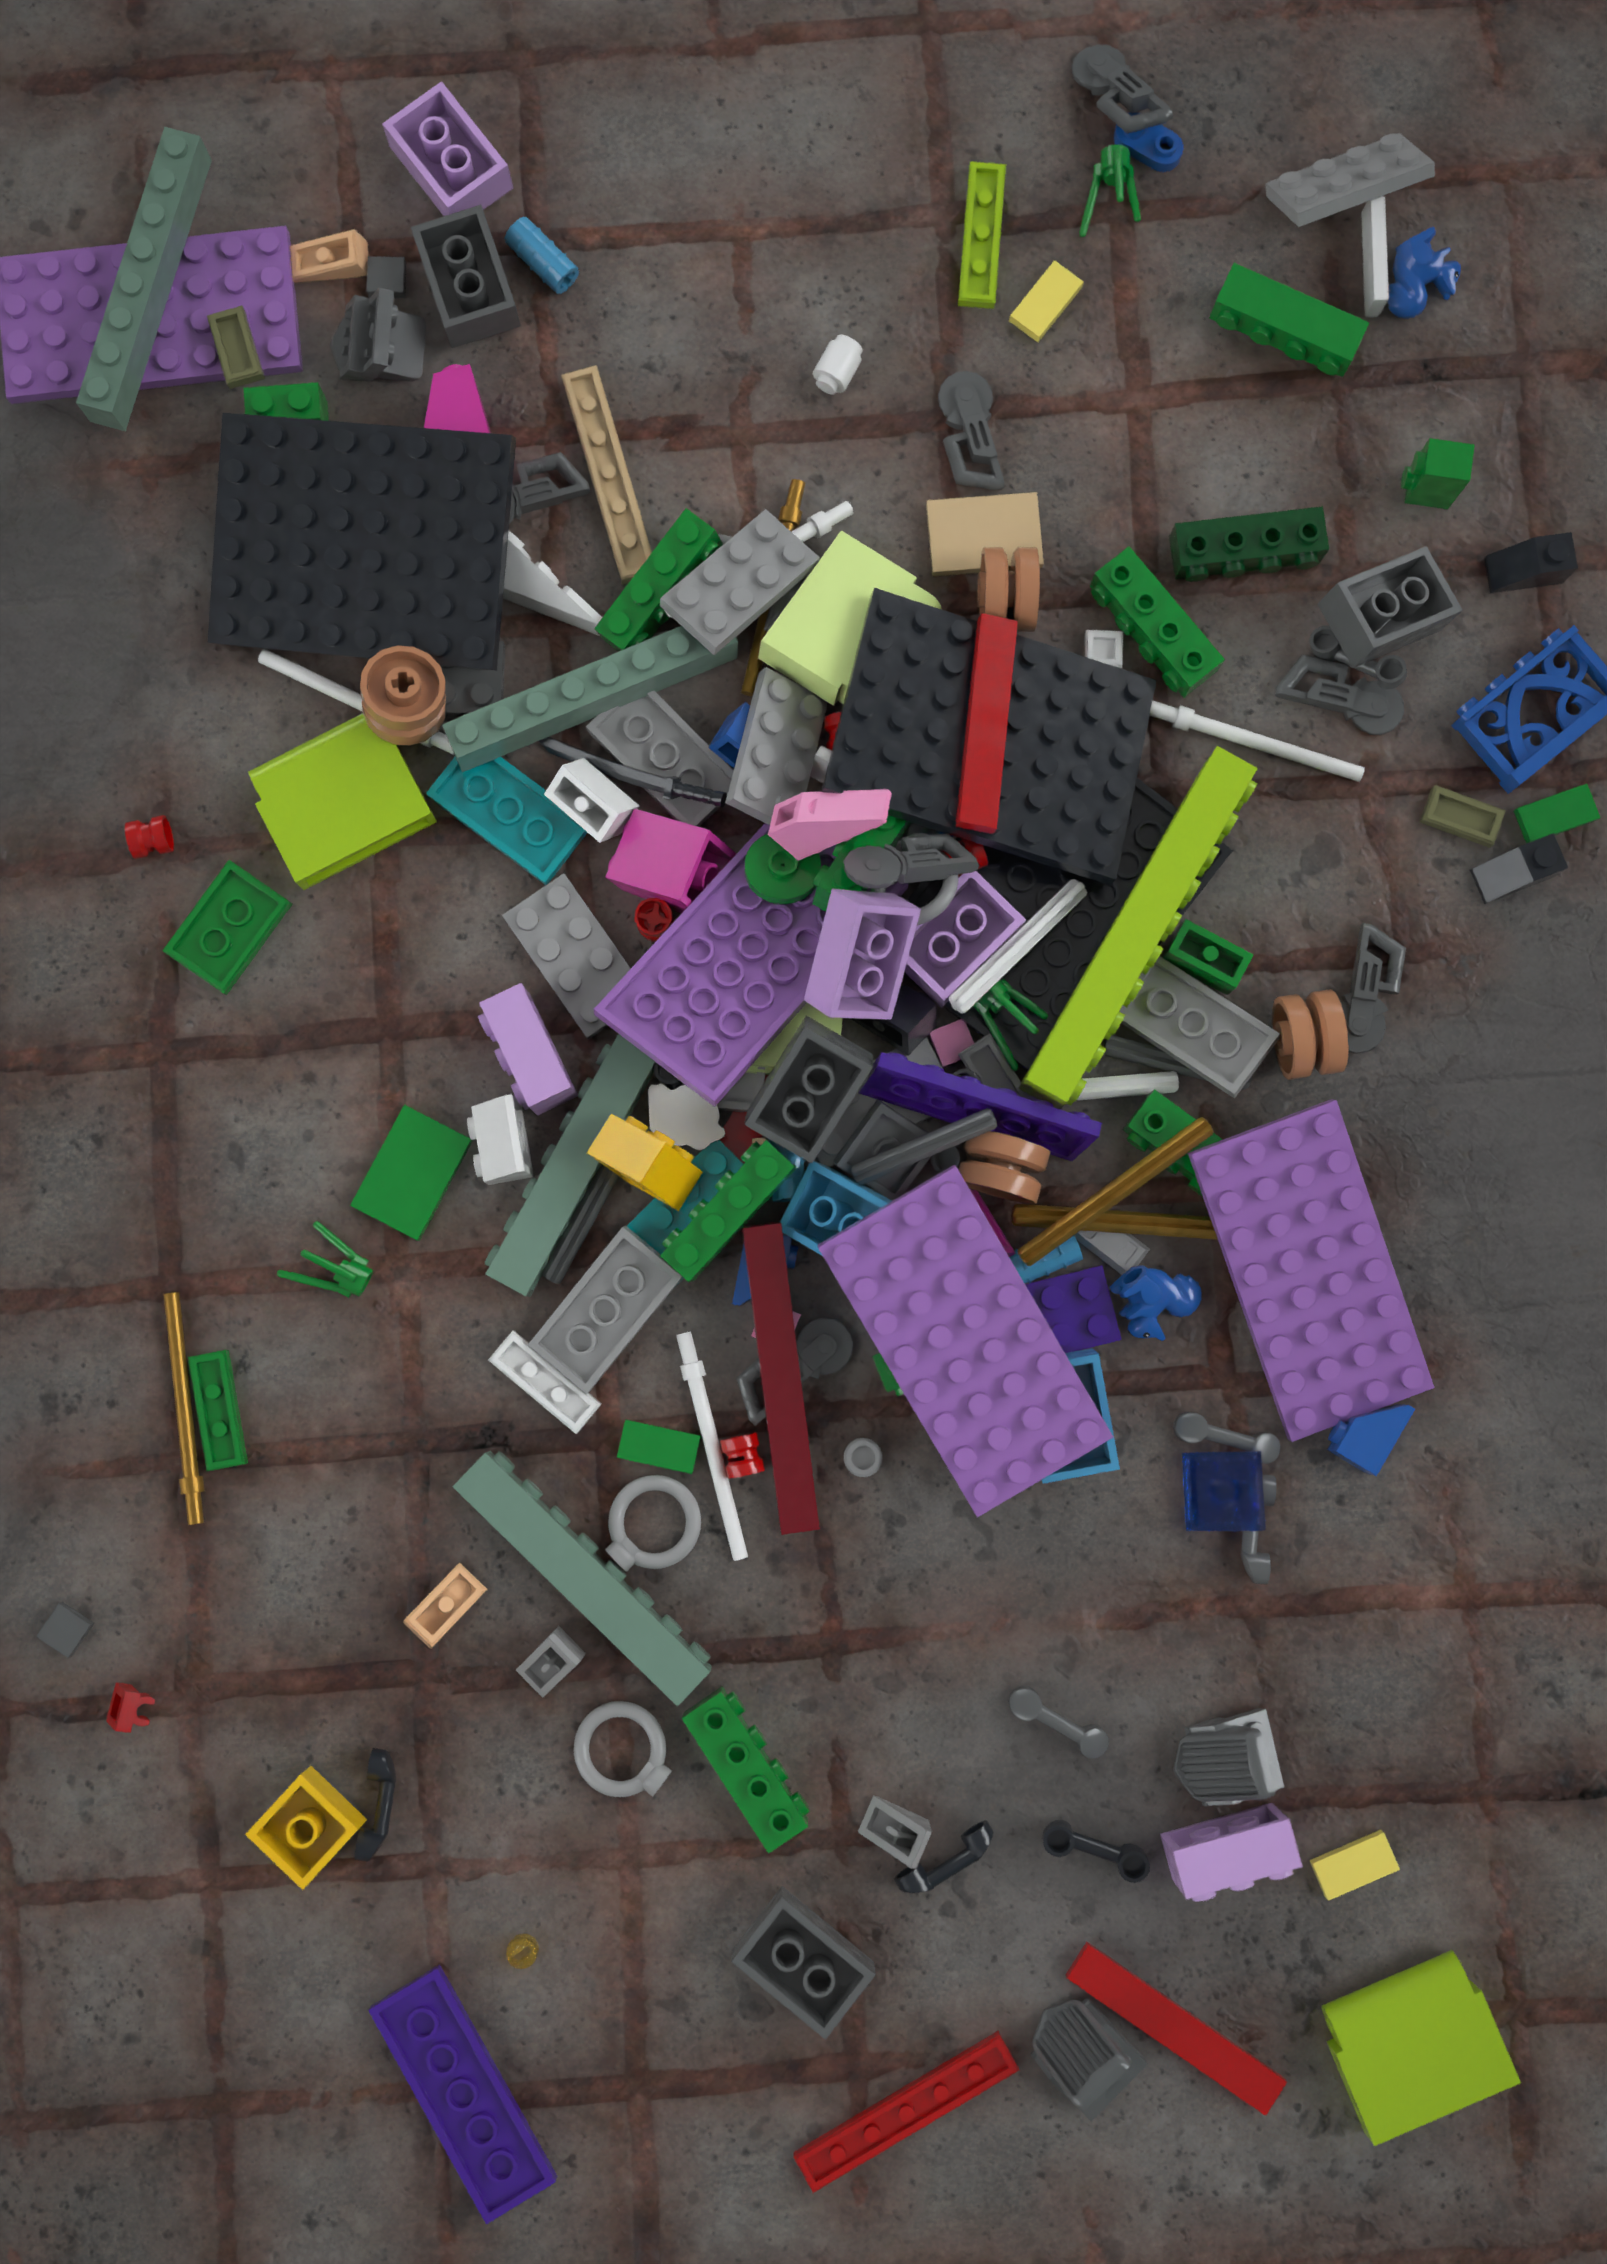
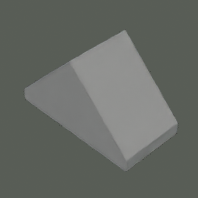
(551, 1661)
(896, 1830)

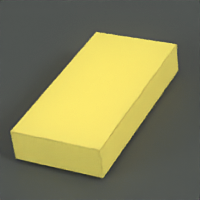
(1046, 301)
(1354, 1865)

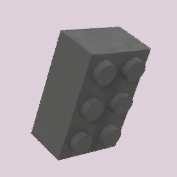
(466, 276)
(1389, 606)
(809, 1089)
(803, 1962)

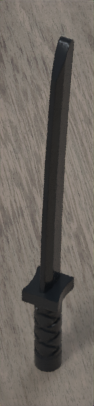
(670, 786)

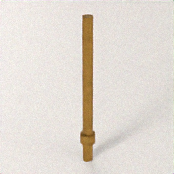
(790, 517)
(192, 1483)

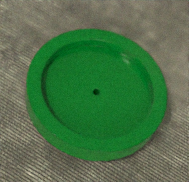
(779, 883)

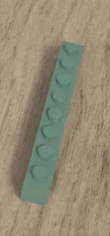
(144, 279)
(580, 696)
(568, 1168)
(584, 1577)

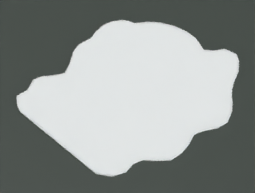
(683, 1116)

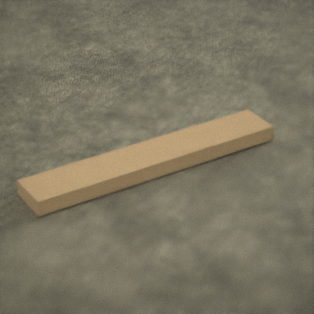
(607, 470)

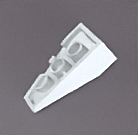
(537, 589)

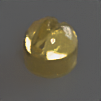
(519, 1943)

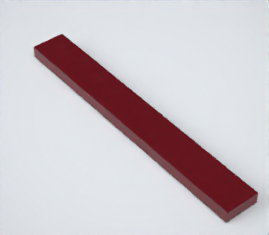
(780, 1378)

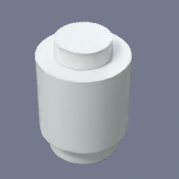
(838, 364)

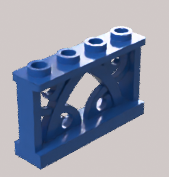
(1526, 756)

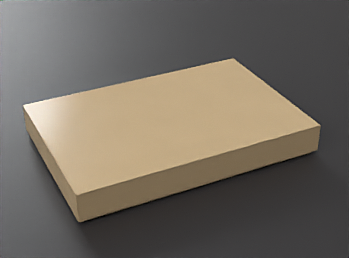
(965, 525)

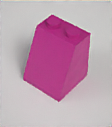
(456, 401)
(666, 859)

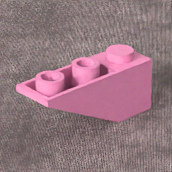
(823, 819)

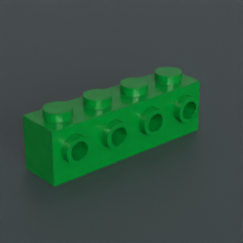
(1288, 320)
(637, 610)
(1155, 622)
(835, 876)
(1156, 1123)
(728, 1211)
(746, 1769)

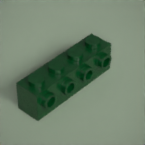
(1249, 544)

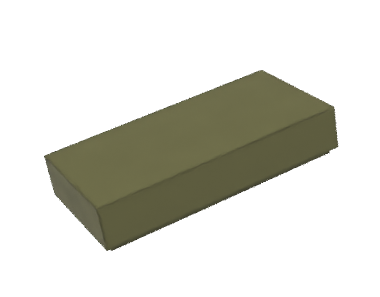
(235, 347)
(1462, 816)

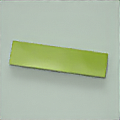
(982, 235)

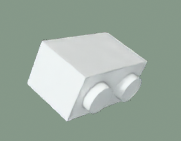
(591, 799)

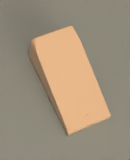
(330, 257)
(445, 1605)

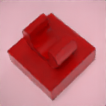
(124, 1708)

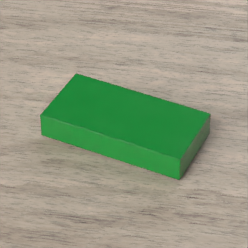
(1557, 813)
(658, 1446)

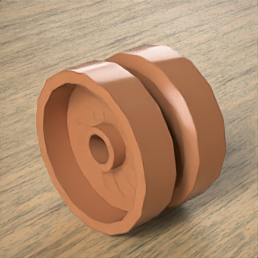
(1010, 589)
(403, 695)
(1310, 1034)
(1004, 1160)

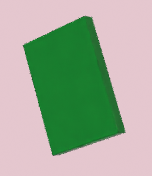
(227, 927)
(411, 1172)

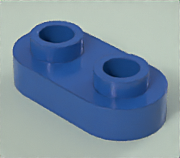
(1146, 146)

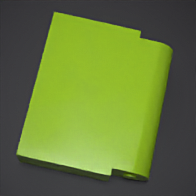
(338, 801)
(1417, 2047)

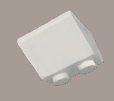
(500, 1141)

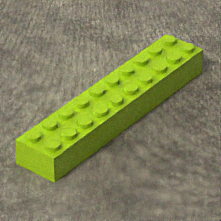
(1141, 923)

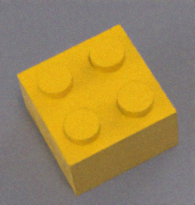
(646, 1160)
(306, 1827)

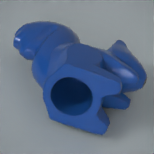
(1414, 268)
(1151, 1293)

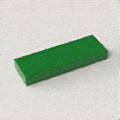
(217, 1410)

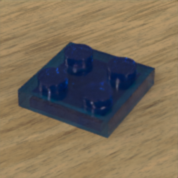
(1223, 1491)

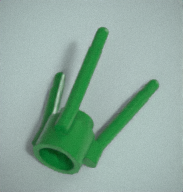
(1115, 170)
(998, 998)
(352, 1275)

